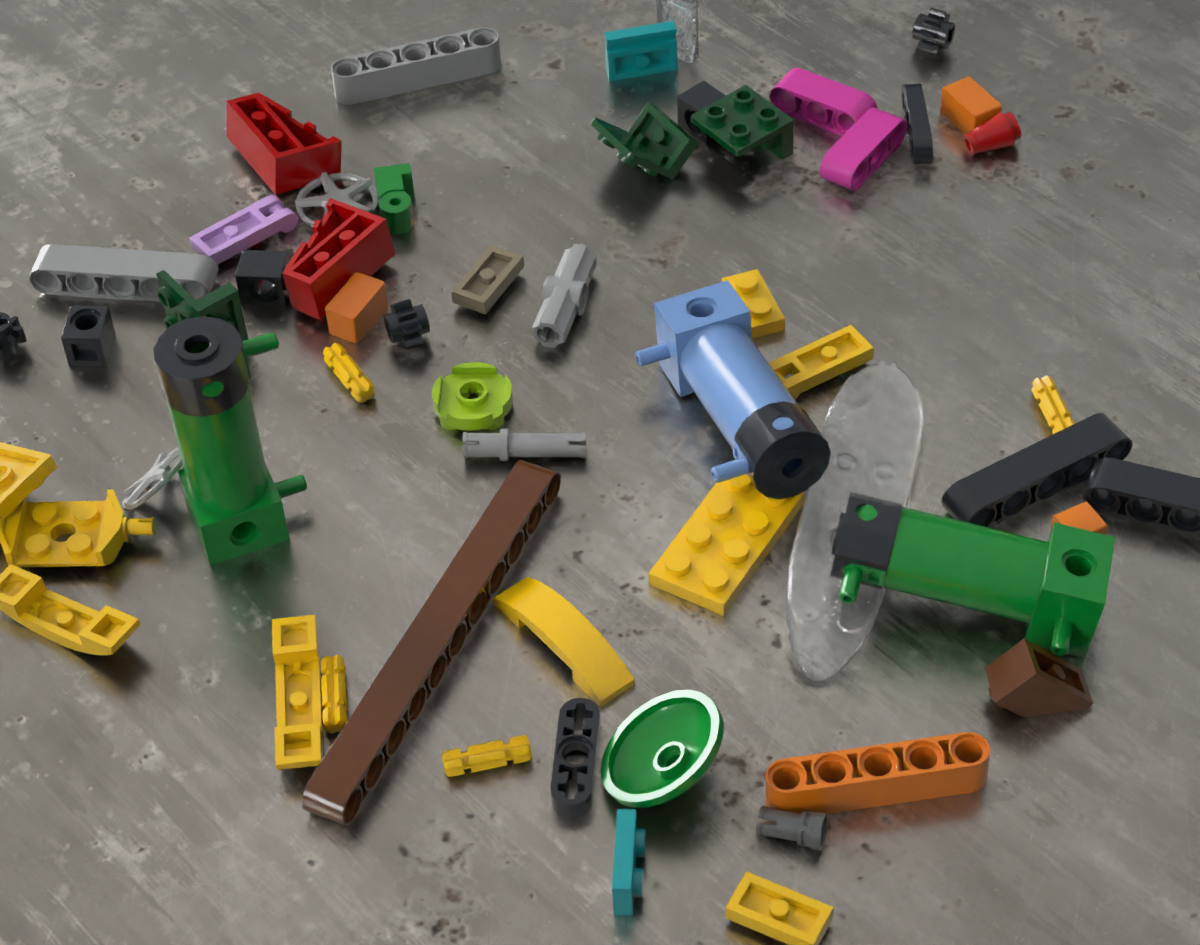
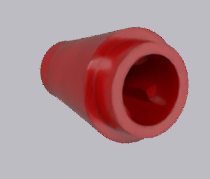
(993, 134)

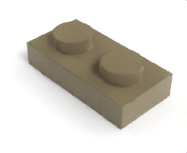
(487, 279)

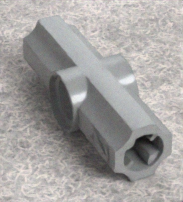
(564, 296)

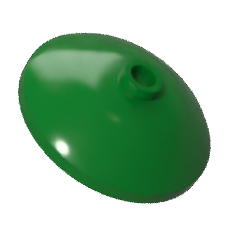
(662, 749)

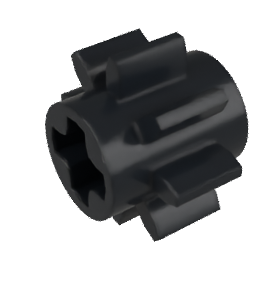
(933, 30)
(406, 323)
(10, 335)

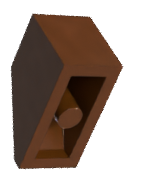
(1036, 682)

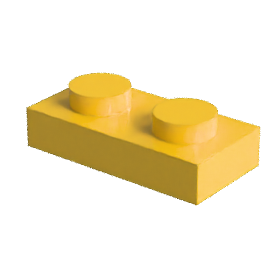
(764, 311)
(778, 911)

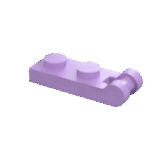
(244, 229)

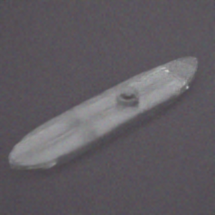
(874, 452)

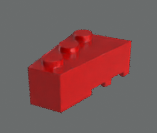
(277, 145)
(340, 246)

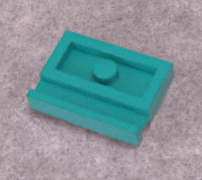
(641, 51)

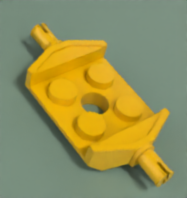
(96, 528)

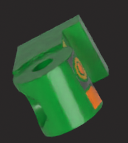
(394, 195)

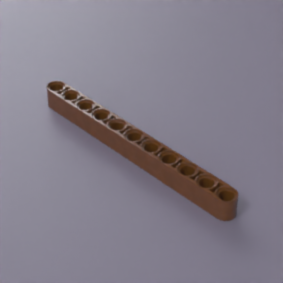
(430, 645)

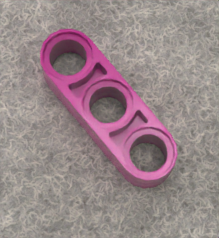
(820, 101)
(863, 149)

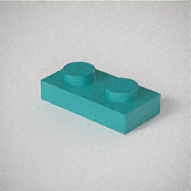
(627, 879)

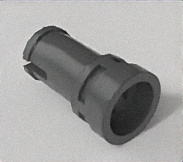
(806, 828)

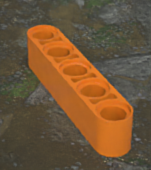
(879, 774)

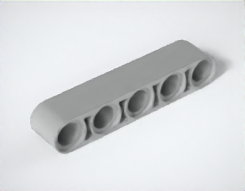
(416, 66)
(118, 272)

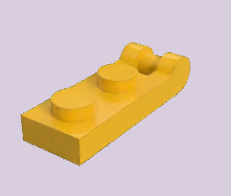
(822, 360)

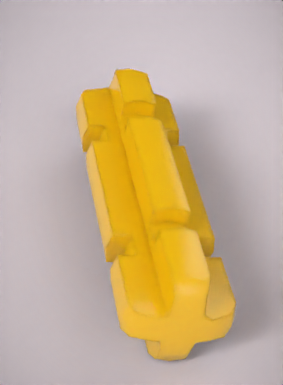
(349, 373)
(1052, 404)
(334, 693)
(486, 755)

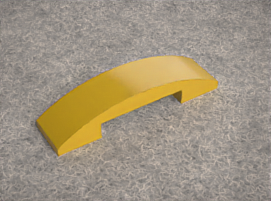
(60, 618)
(569, 635)
(297, 692)

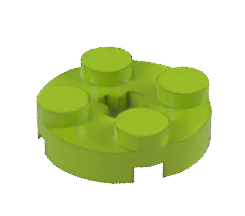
(484, 412)

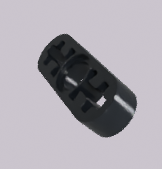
(918, 128)
(582, 773)

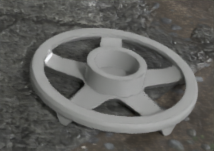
(332, 191)
(152, 481)

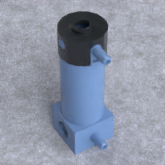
(710, 352)

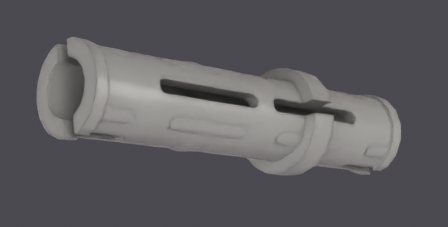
(523, 445)

